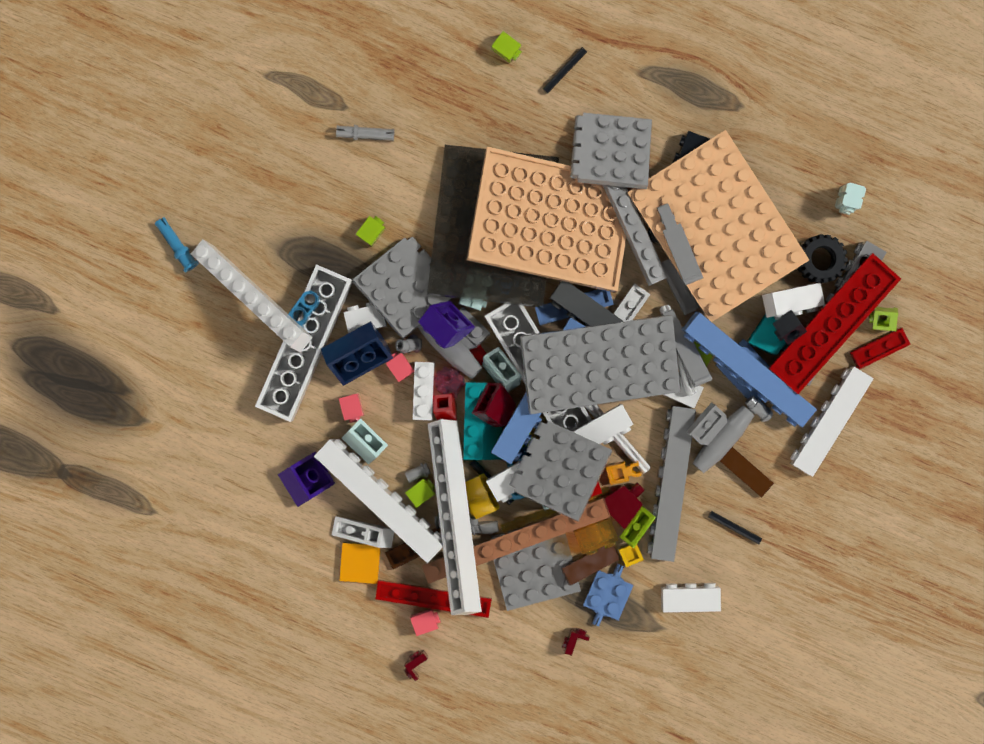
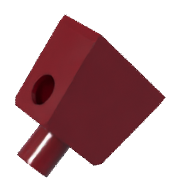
(494, 405)
(624, 503)

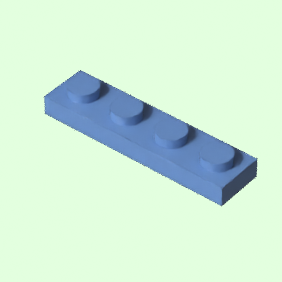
(551, 314)

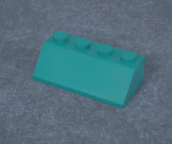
(478, 435)

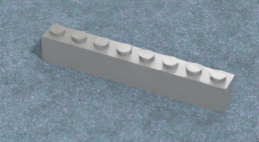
(672, 484)

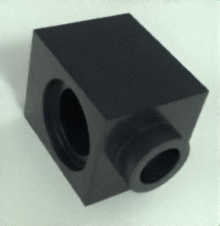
(789, 328)

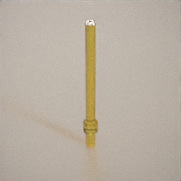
(520, 521)

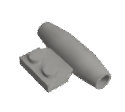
(459, 354)
(717, 434)

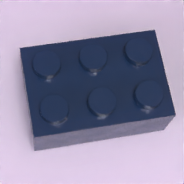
(356, 353)

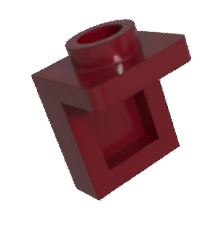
(570, 641)
(415, 660)

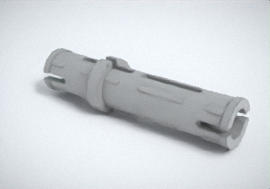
(364, 133)

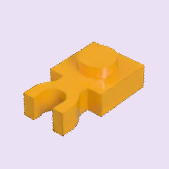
(620, 472)

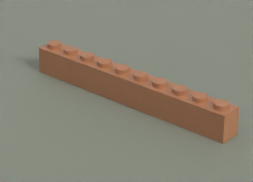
(523, 538)

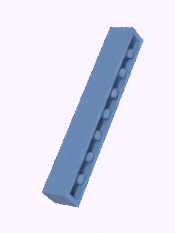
(749, 369)
(520, 424)

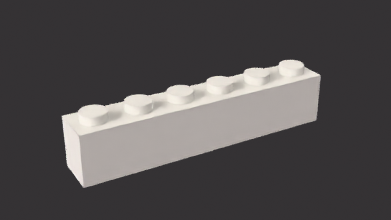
(831, 420)

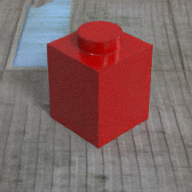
(445, 407)

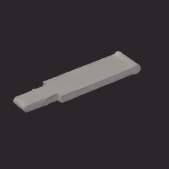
(679, 246)
(689, 355)

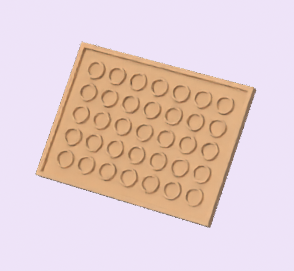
(727, 221)
(545, 222)

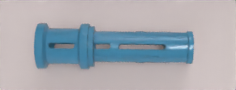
(180, 251)

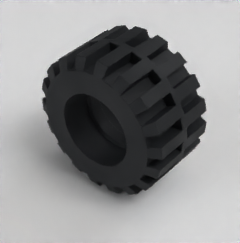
(837, 254)

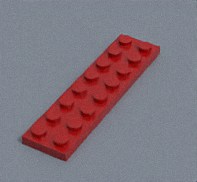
(835, 323)

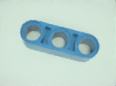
(306, 309)

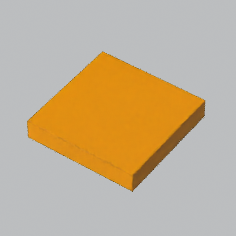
(359, 563)

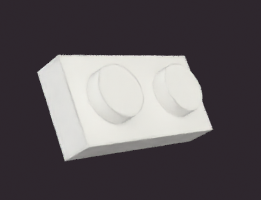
(631, 303)

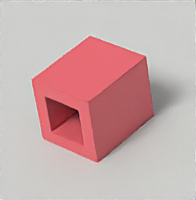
(400, 366)
(351, 407)
(425, 621)

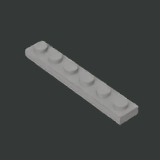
(636, 234)

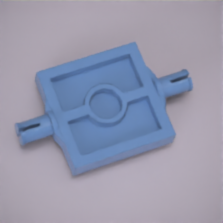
(608, 595)

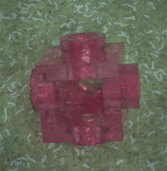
(449, 381)

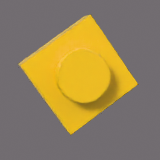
(630, 555)

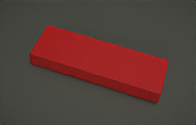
(880, 348)

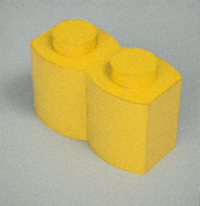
(480, 497)

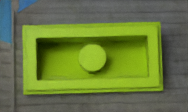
(637, 527)

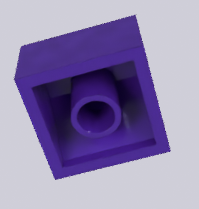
(445, 324)
(306, 479)

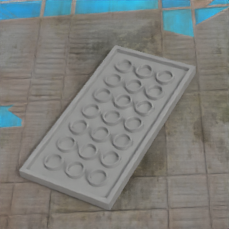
(600, 364)

